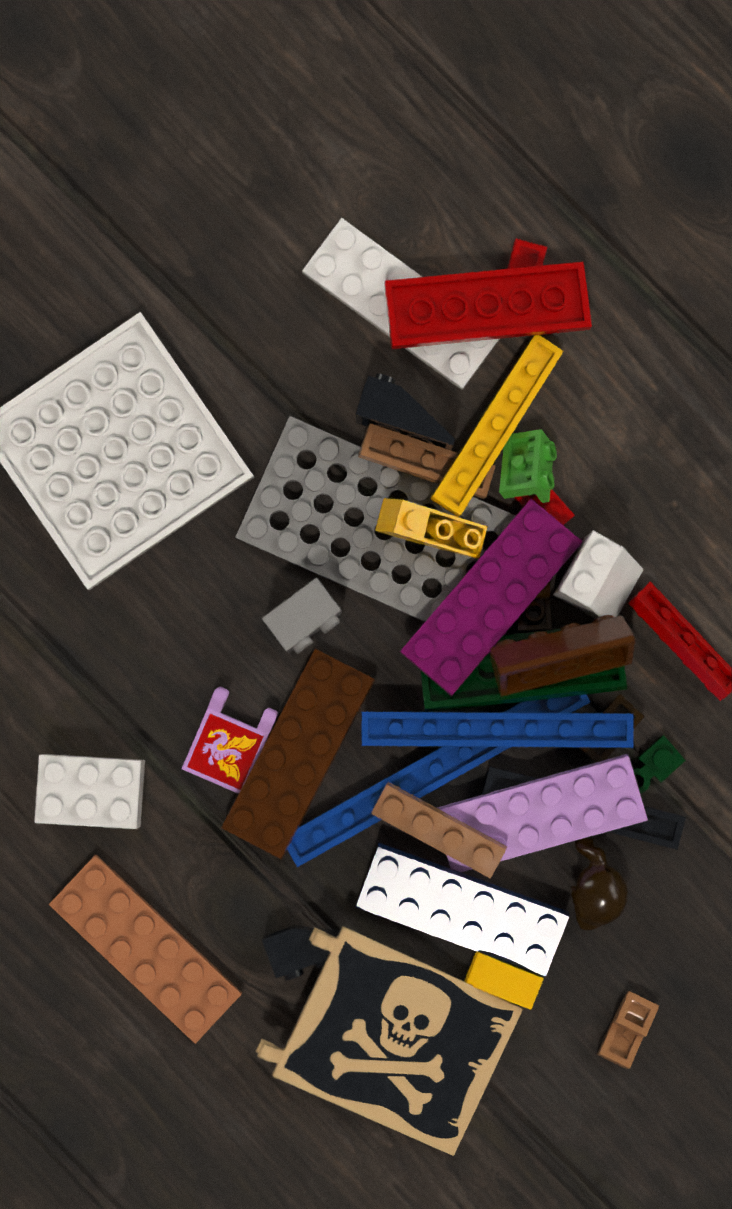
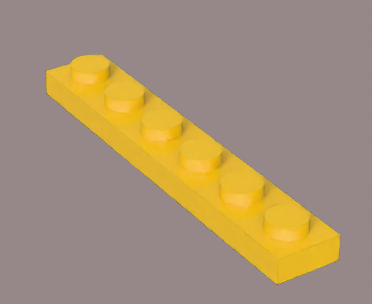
(496, 425)

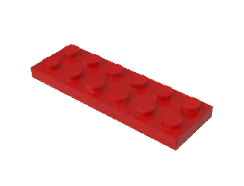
(487, 305)

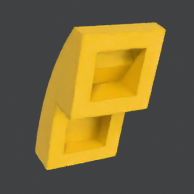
(503, 980)

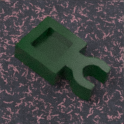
(658, 761)

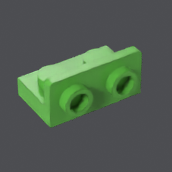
(528, 465)

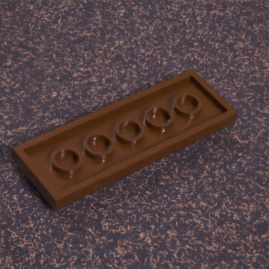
(298, 754)

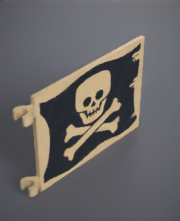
(394, 1040)

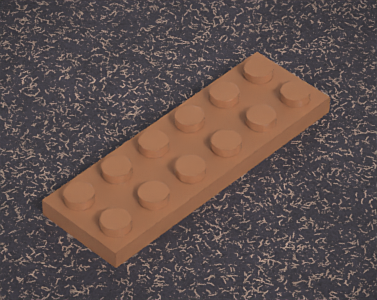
(145, 948)

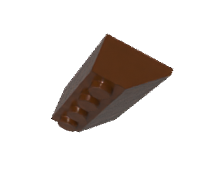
(562, 654)

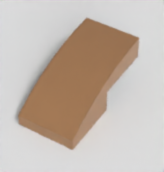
(627, 1030)

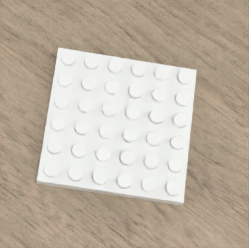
(116, 451)

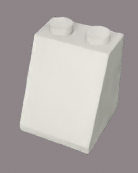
(599, 577)

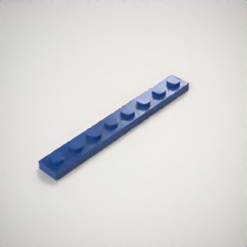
(497, 729)

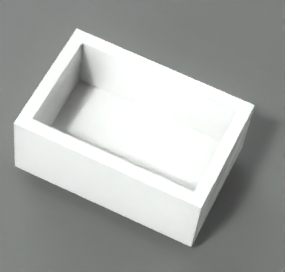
(89, 791)

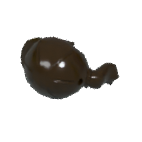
(599, 890)

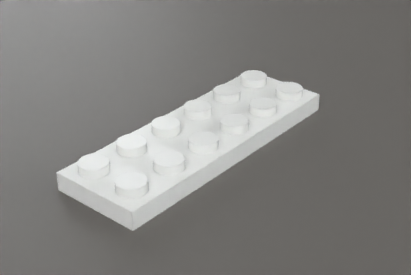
(355, 273)

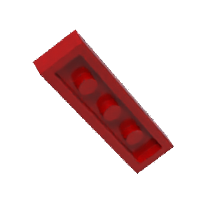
(683, 640)

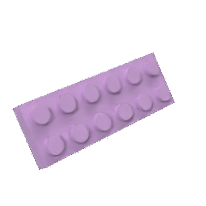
(554, 808)

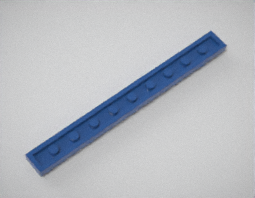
(417, 779)

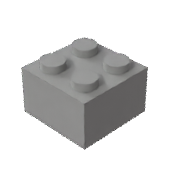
(303, 616)

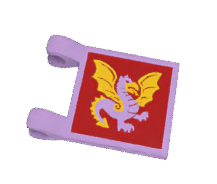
(225, 746)

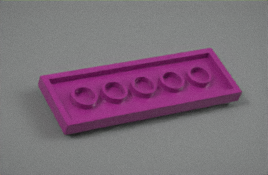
(491, 597)

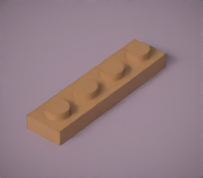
(412, 456)
(439, 830)

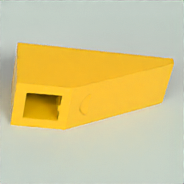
(430, 527)

